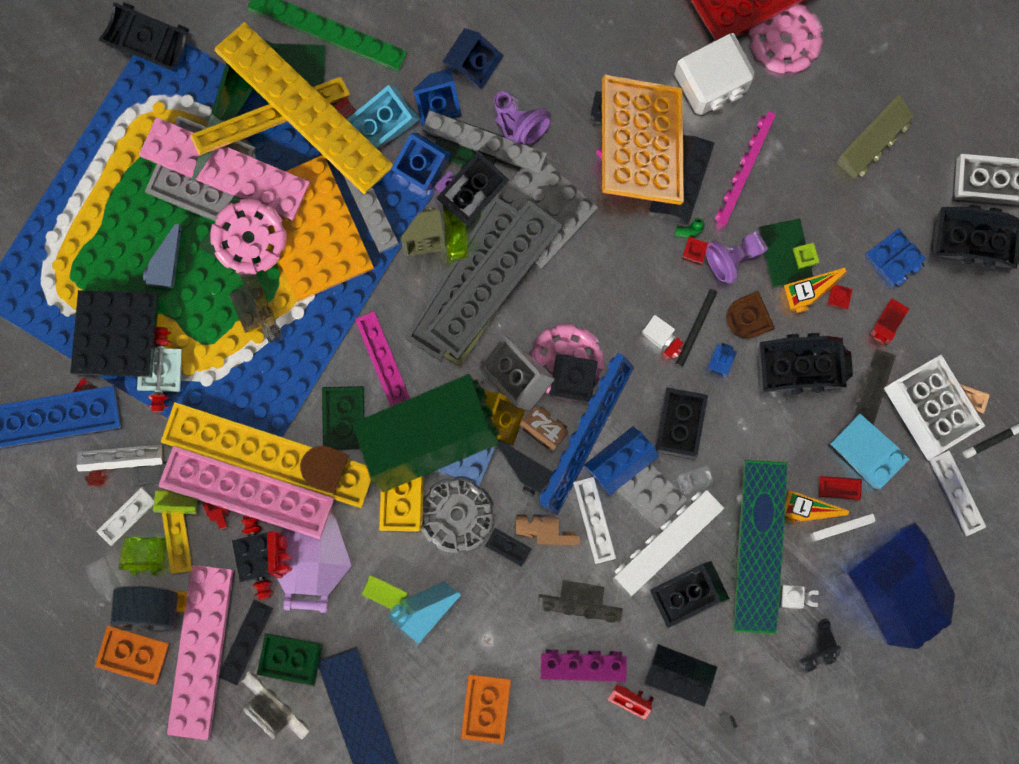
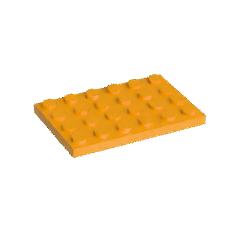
(642, 140)
(322, 239)

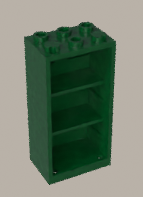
(426, 432)

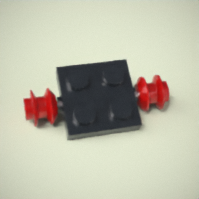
(252, 557)

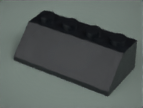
(695, 162)

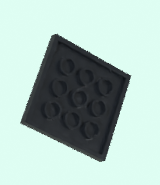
(115, 333)

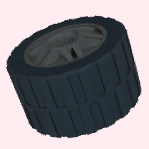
(144, 609)

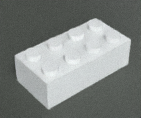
(987, 179)

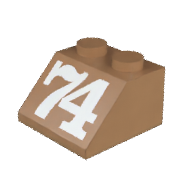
(544, 429)

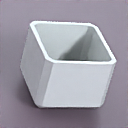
(715, 74)

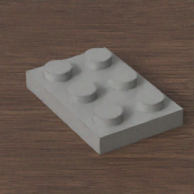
(652, 495)

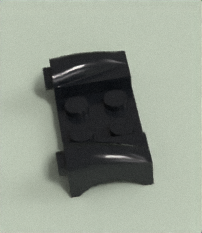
(146, 37)

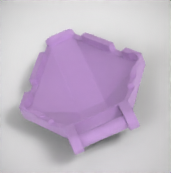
(316, 565)

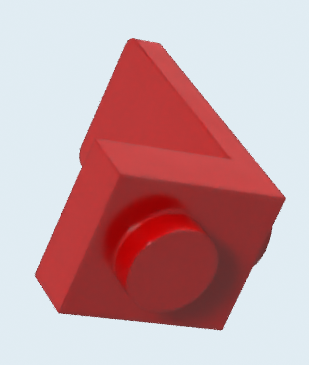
(889, 321)

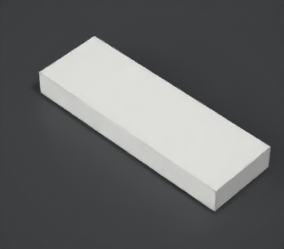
(126, 516)
(837, 529)

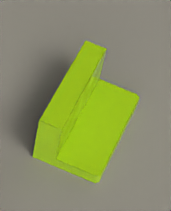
(174, 503)
(383, 592)

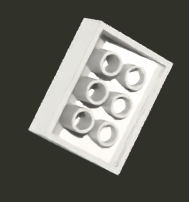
(934, 420)

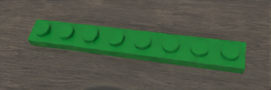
(330, 31)

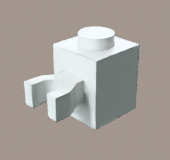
(795, 597)

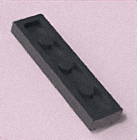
(245, 642)

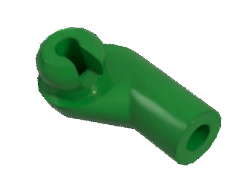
(692, 230)

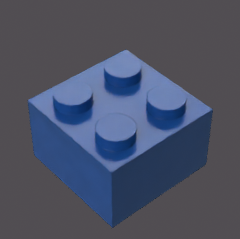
(421, 161)

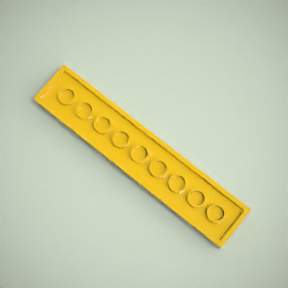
(304, 107)
(256, 451)

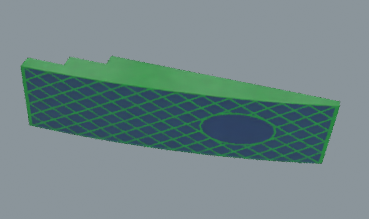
(760, 546)

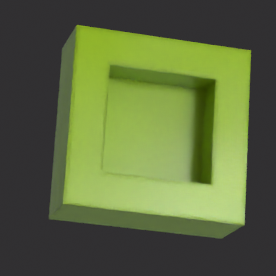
(806, 255)

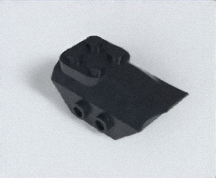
(977, 236)
(804, 363)

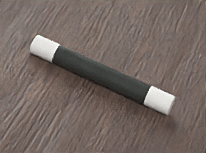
(991, 441)

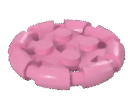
(780, 49)
(257, 227)
(567, 347)

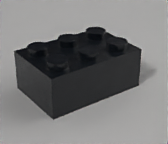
(681, 423)

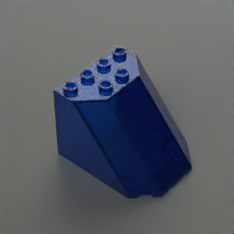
(903, 589)

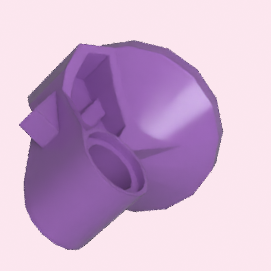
(517, 125)
(725, 259)

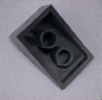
(472, 188)
(528, 472)
(689, 594)

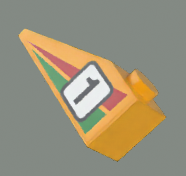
(810, 290)
(804, 508)

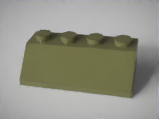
(876, 137)
(424, 233)

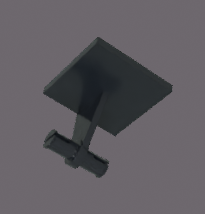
(827, 649)

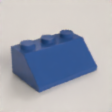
(622, 460)

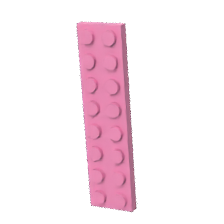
(225, 169)
(246, 492)
(200, 652)

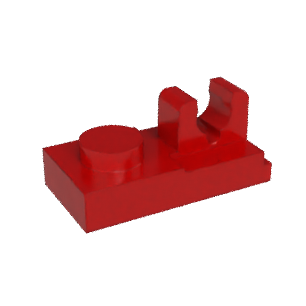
(277, 555)
(629, 701)

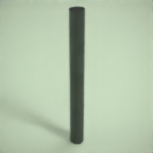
(696, 328)

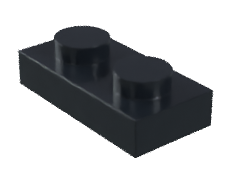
(508, 547)

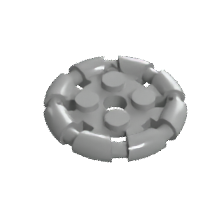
(468, 521)

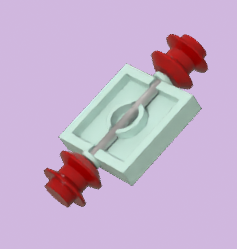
(166, 372)

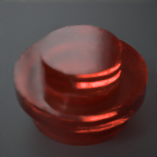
(95, 478)

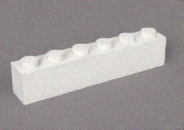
(668, 543)

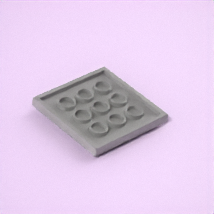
(187, 194)
(555, 197)

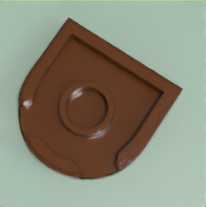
(749, 317)
(323, 468)

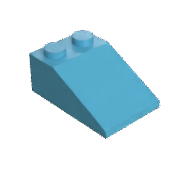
(384, 117)
(869, 451)
(423, 610)

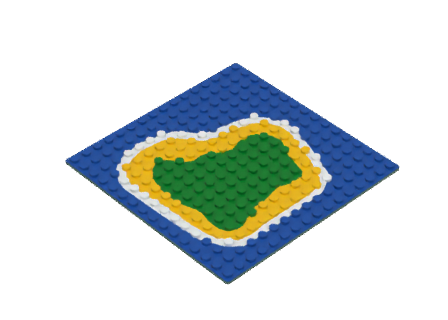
(102, 230)

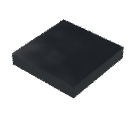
(573, 378)

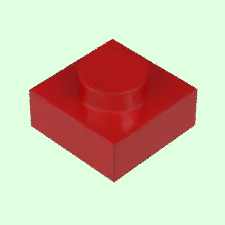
(695, 250)
(840, 297)
(673, 349)

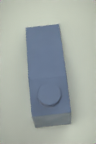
(163, 264)

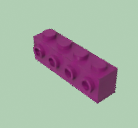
(583, 667)

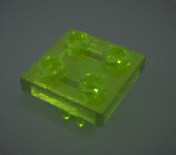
(142, 554)

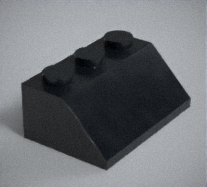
(680, 675)

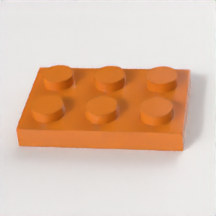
(132, 655)
(485, 709)

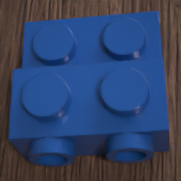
(896, 258)

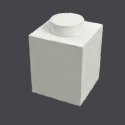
(659, 332)

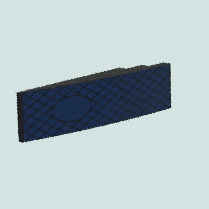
(356, 709)

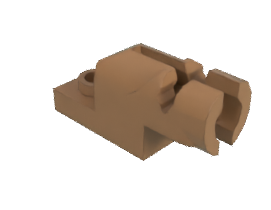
(546, 529)

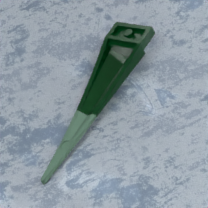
(229, 101)

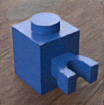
(722, 359)

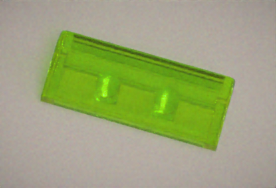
(454, 237)

